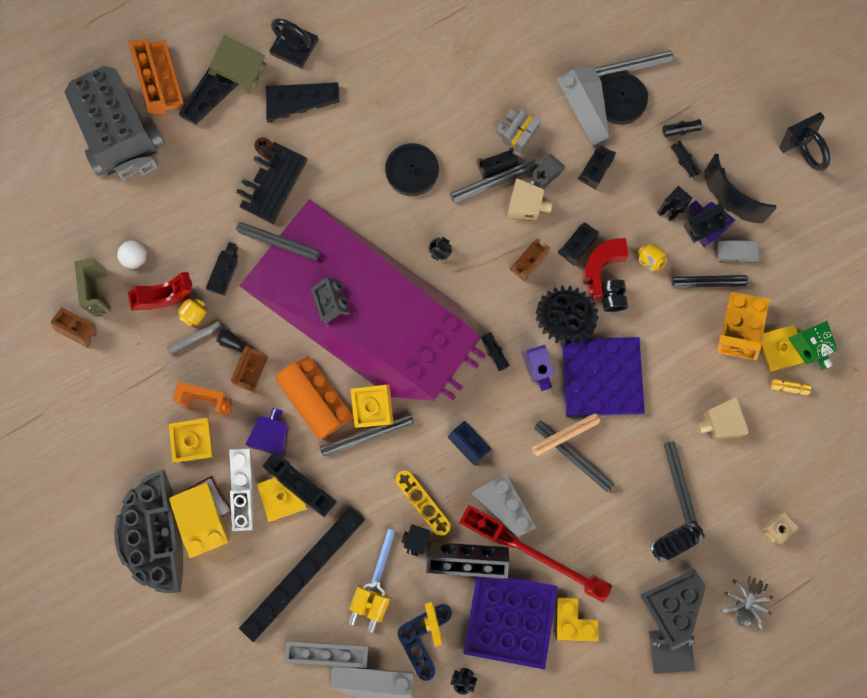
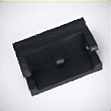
(497, 163)
(597, 167)
(675, 202)
(706, 223)
(578, 243)

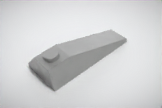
(586, 98)
(372, 682)

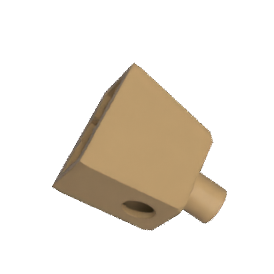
(527, 201)
(724, 421)

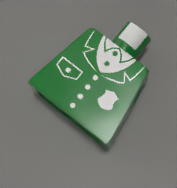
(815, 344)

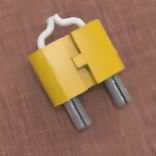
(369, 603)

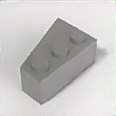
(505, 505)

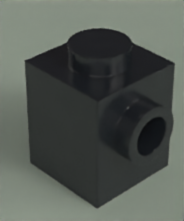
(415, 540)

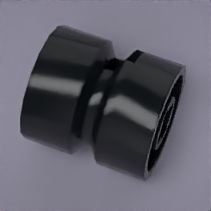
(614, 296)

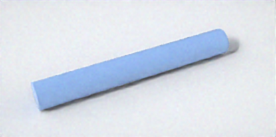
(383, 557)

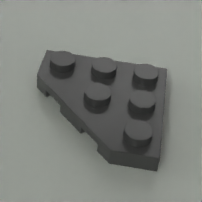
(676, 607)

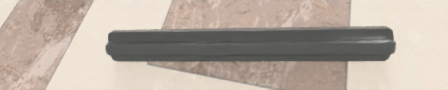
(634, 64)
(493, 180)
(278, 241)
(365, 435)
(576, 458)
(680, 482)

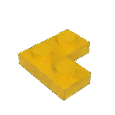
(569, 626)

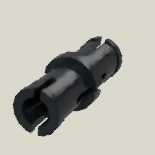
(682, 128)
(685, 159)
(495, 351)

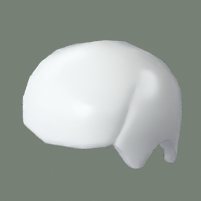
(132, 254)

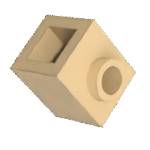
(779, 529)

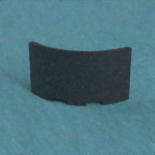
(731, 198)

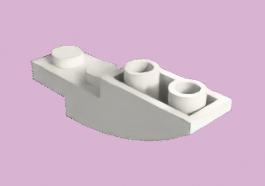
(242, 489)

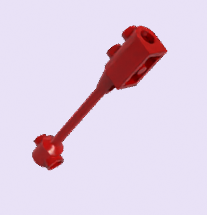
(496, 532)

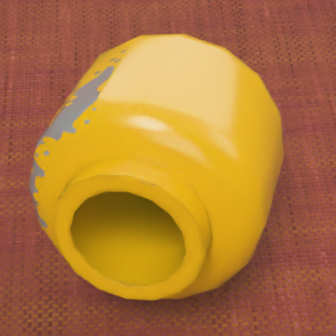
(652, 257)

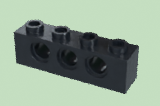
(467, 560)

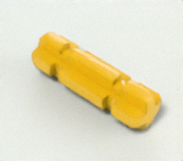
(790, 386)

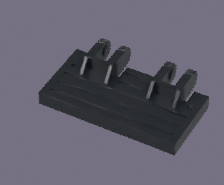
(274, 184)

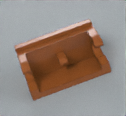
(530, 260)
(73, 327)
(249, 369)

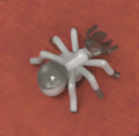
(747, 606)

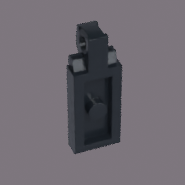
(223, 270)

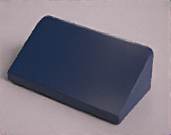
(469, 443)

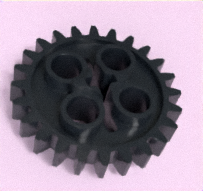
(561, 328)

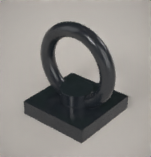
(292, 42)
(801, 135)

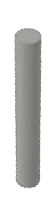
(193, 338)

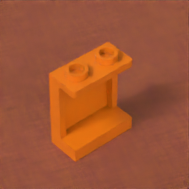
(185, 393)

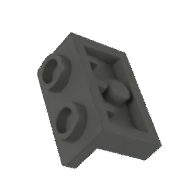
(330, 299)

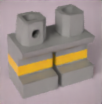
(520, 131)

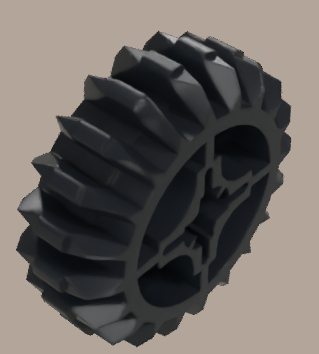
(677, 541)

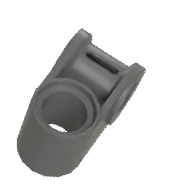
(547, 172)

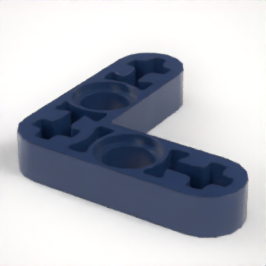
(416, 641)

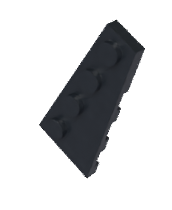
(206, 96)
(291, 99)

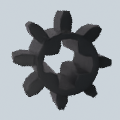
(440, 248)
(463, 681)

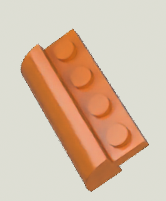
(156, 75)
(313, 397)

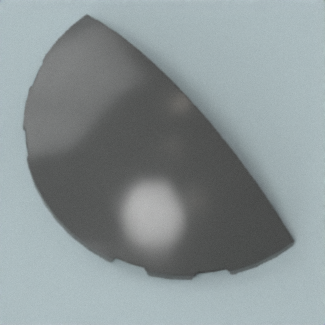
(149, 535)

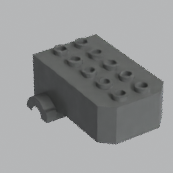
(110, 120)

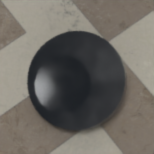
(624, 98)
(412, 169)

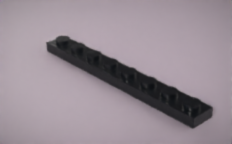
(301, 574)

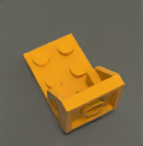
(743, 326)

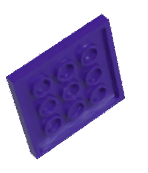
(603, 377)
(511, 621)

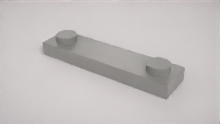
(326, 654)

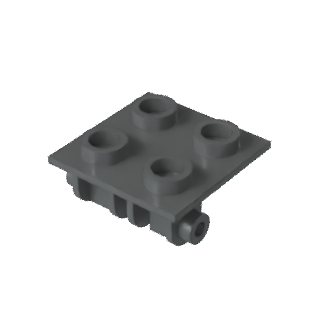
(670, 661)

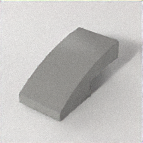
(129, 168)
(738, 250)

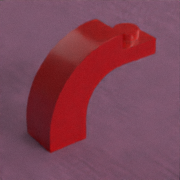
(606, 253)
(161, 295)

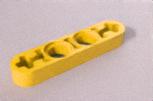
(420, 505)

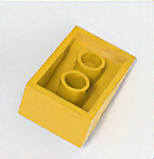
(199, 520)

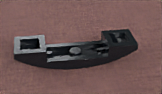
(298, 484)

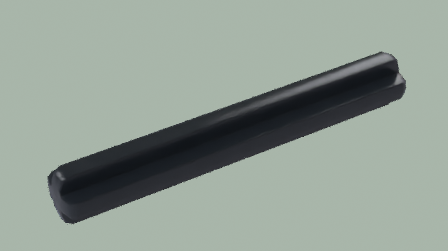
(709, 281)

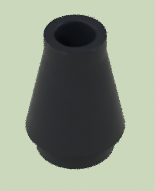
(230, 340)

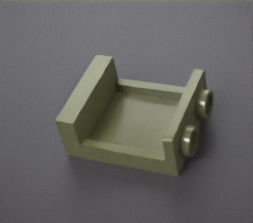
(237, 63)
(86, 274)

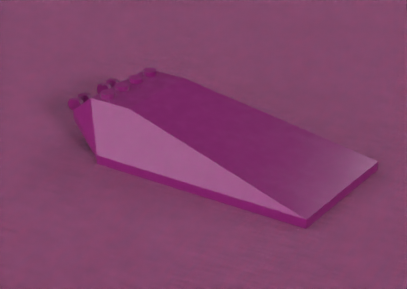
(398, 323)

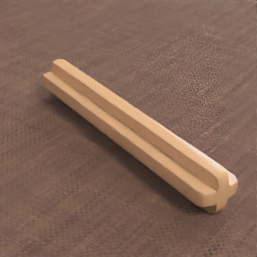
(565, 434)

